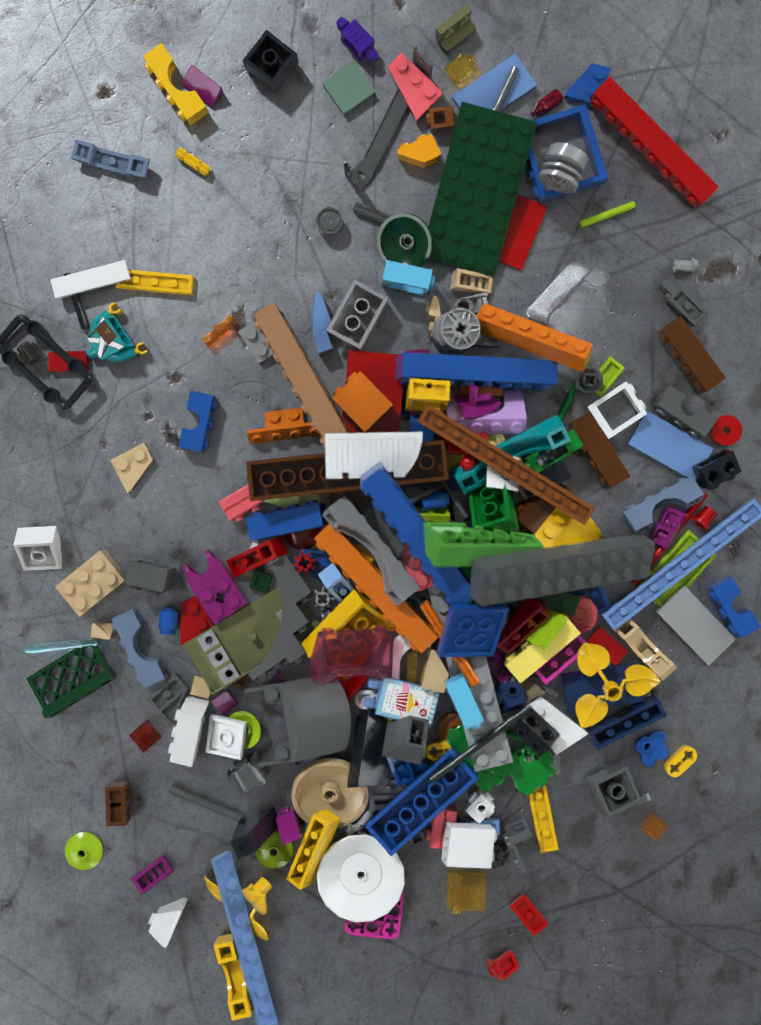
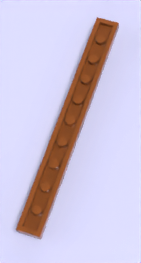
(506, 464)

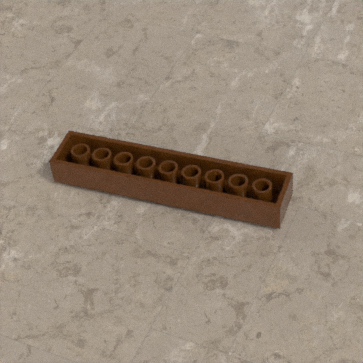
(307, 474)

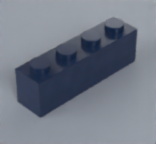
(626, 722)

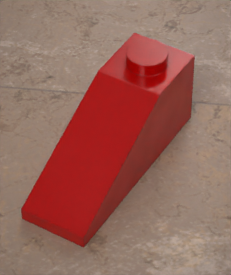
(257, 556)

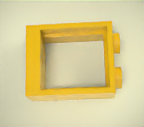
(419, 395)

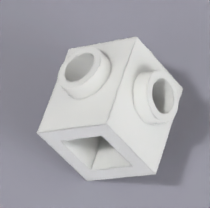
(479, 805)

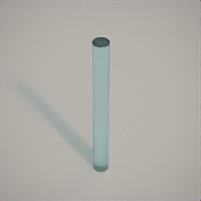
(61, 645)

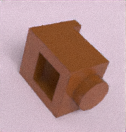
(447, 111)

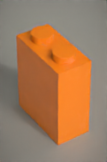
(361, 401)

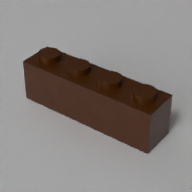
(691, 355)
(599, 451)

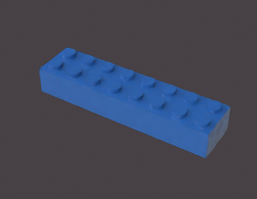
(477, 371)
(409, 524)

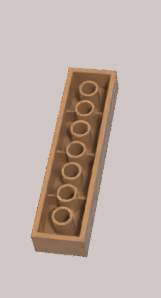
(299, 372)

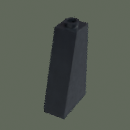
(367, 763)
(253, 832)

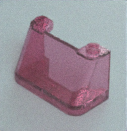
(352, 653)

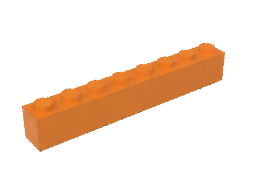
(370, 581)

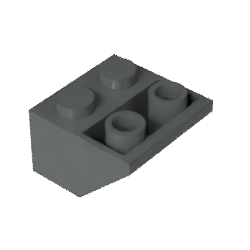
(406, 739)

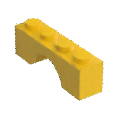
(162, 65)
(238, 996)

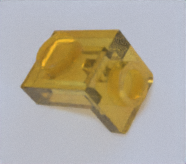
(461, 67)

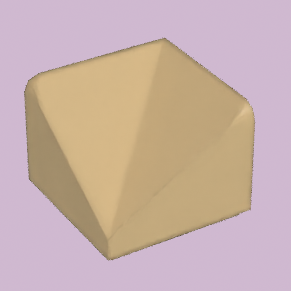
(102, 630)

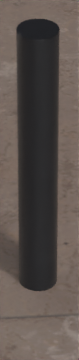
(79, 310)

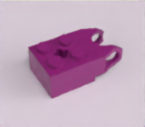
(208, 586)

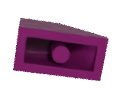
(289, 825)

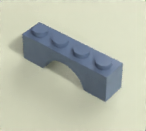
(684, 494)
(148, 670)

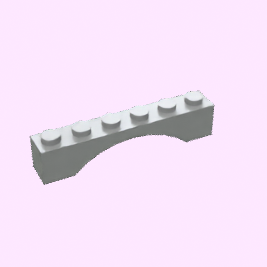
(346, 519)

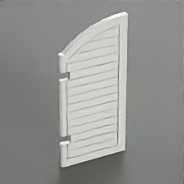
(362, 451)

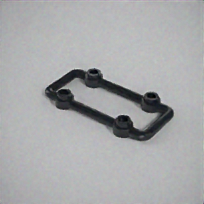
(74, 365)

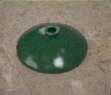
(393, 240)

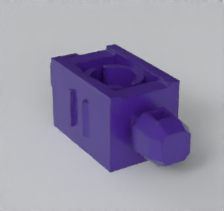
(357, 40)

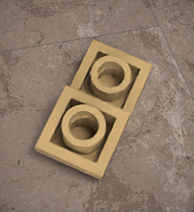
(434, 312)

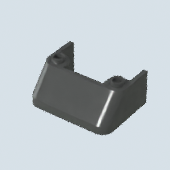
(415, 493)

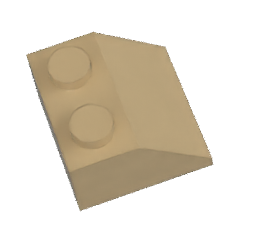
(434, 672)

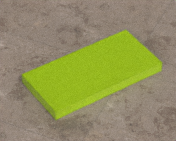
(679, 546)

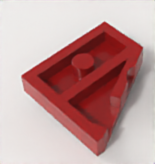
(193, 619)

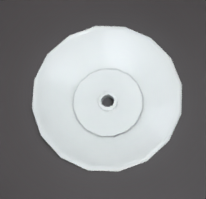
(356, 896)

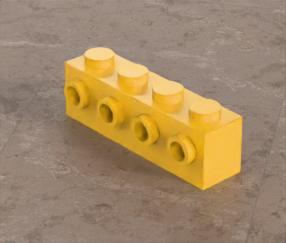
(312, 848)

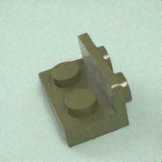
(455, 29)

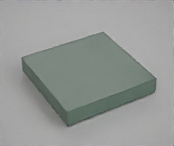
(348, 88)

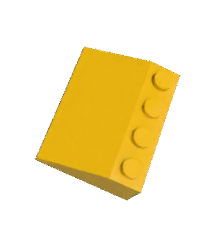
(563, 530)
(350, 614)

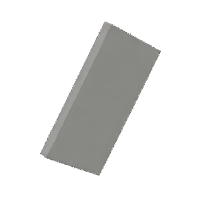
(695, 625)

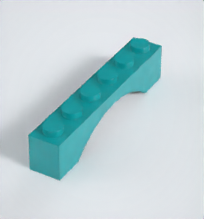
(544, 436)

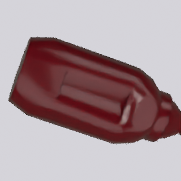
(548, 102)

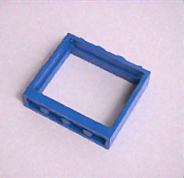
(592, 148)

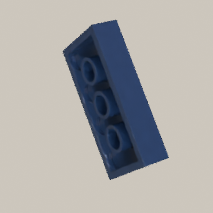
(578, 684)

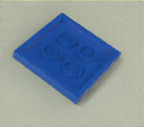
(472, 630)

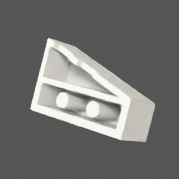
(188, 730)
(569, 730)

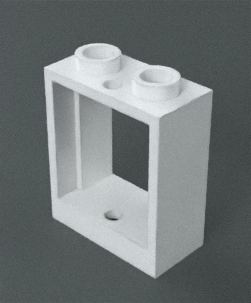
(630, 393)

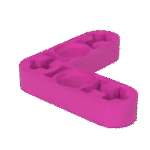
(382, 924)

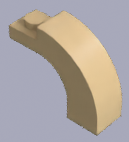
(645, 649)

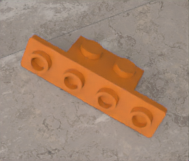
(282, 426)

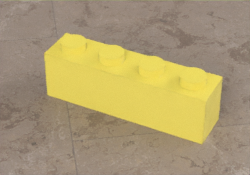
(530, 658)

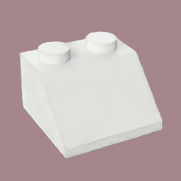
(38, 548)

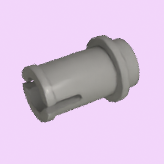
(685, 265)

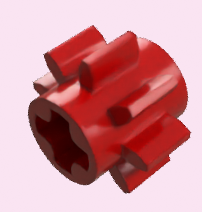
(307, 557)

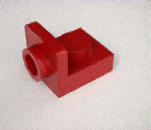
(503, 965)

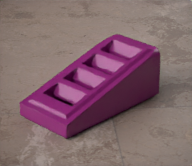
(135, 879)

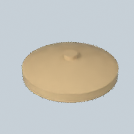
(325, 786)

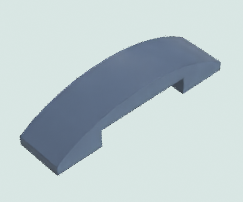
(109, 160)

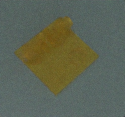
(466, 891)

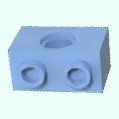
(336, 582)

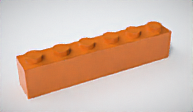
(534, 337)

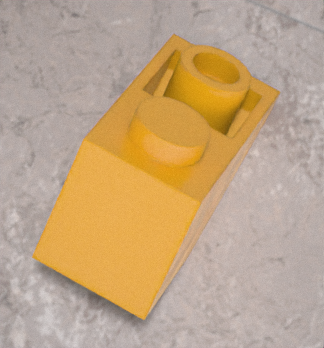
(421, 152)

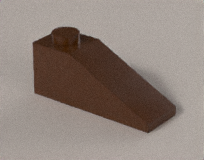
(534, 511)

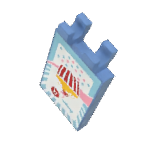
(401, 699)

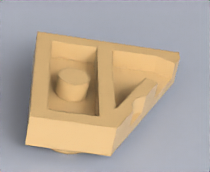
(132, 465)

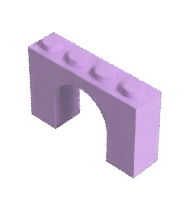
(508, 420)

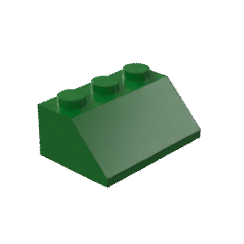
(493, 508)

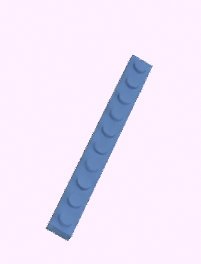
(682, 564)
(244, 939)

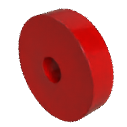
(734, 430)

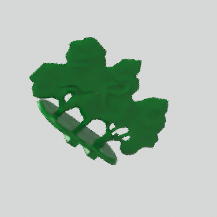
(526, 775)

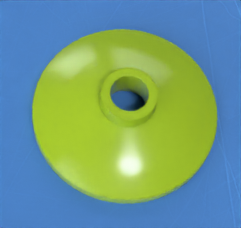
(254, 728)
(90, 845)
(277, 860)

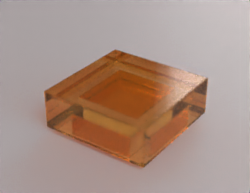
(654, 826)

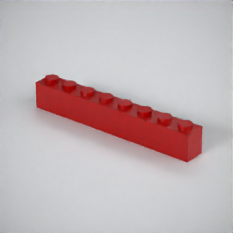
(653, 142)

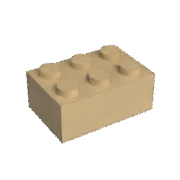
(91, 582)

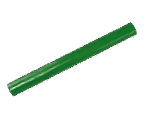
(568, 400)

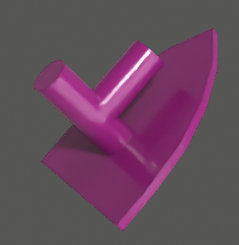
(475, 404)

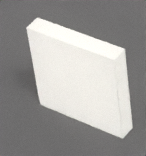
(226, 737)

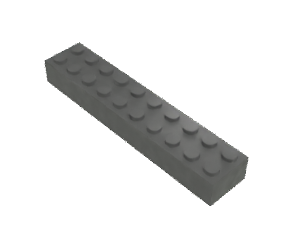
(560, 569)

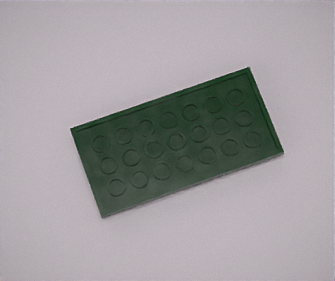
(479, 187)

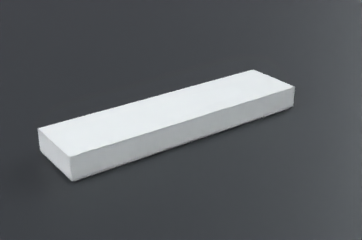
(90, 279)

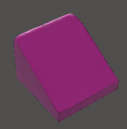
(225, 702)

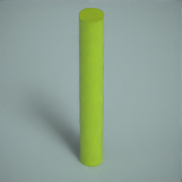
(607, 214)

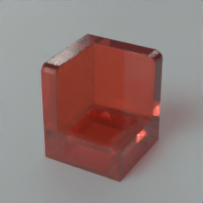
(145, 736)

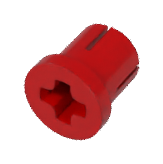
(704, 518)

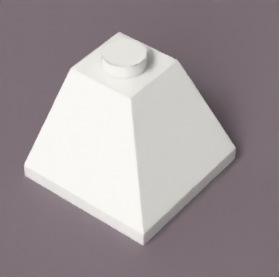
(165, 921)

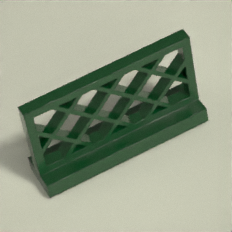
(74, 694)

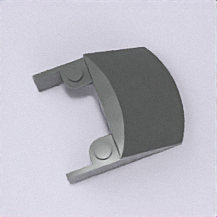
(315, 717)

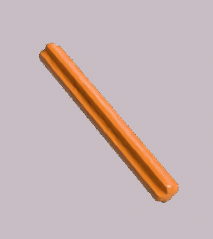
(438, 626)

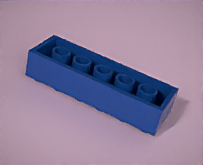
(420, 802)

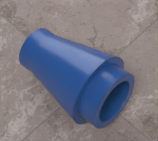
(437, 501)

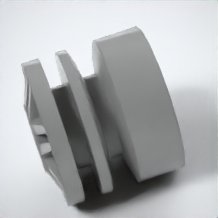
(563, 168)
(445, 331)

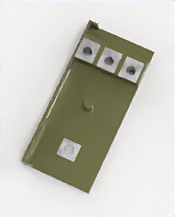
(242, 640)

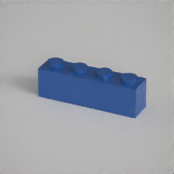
(287, 521)

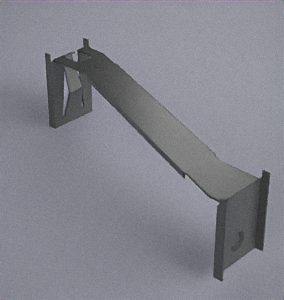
(385, 131)

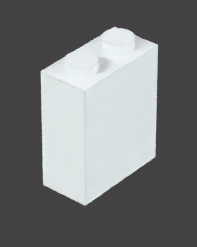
(468, 845)

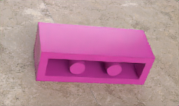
(560, 661)

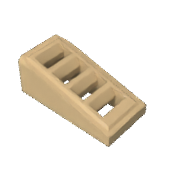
(455, 284)

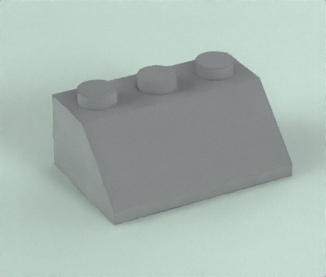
(357, 315)

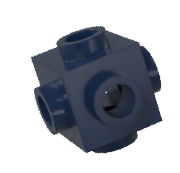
(510, 695)

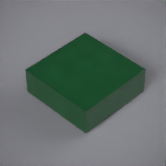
(261, 581)

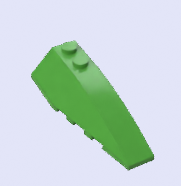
(458, 545)

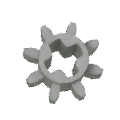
(323, 603)

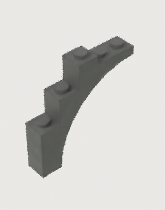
(286, 647)

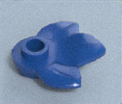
(655, 748)

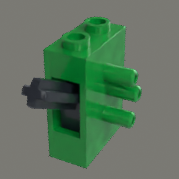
(543, 459)

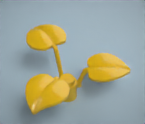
(594, 658)
(255, 895)

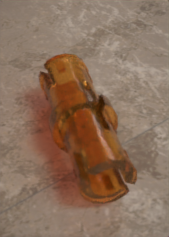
(219, 330)

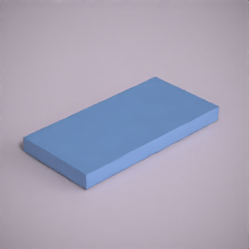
(487, 88)
(668, 445)

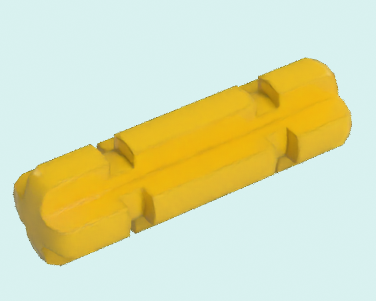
(192, 161)

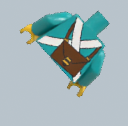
(109, 338)

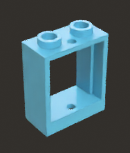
(407, 278)
(464, 702)

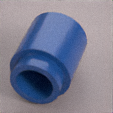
(168, 620)

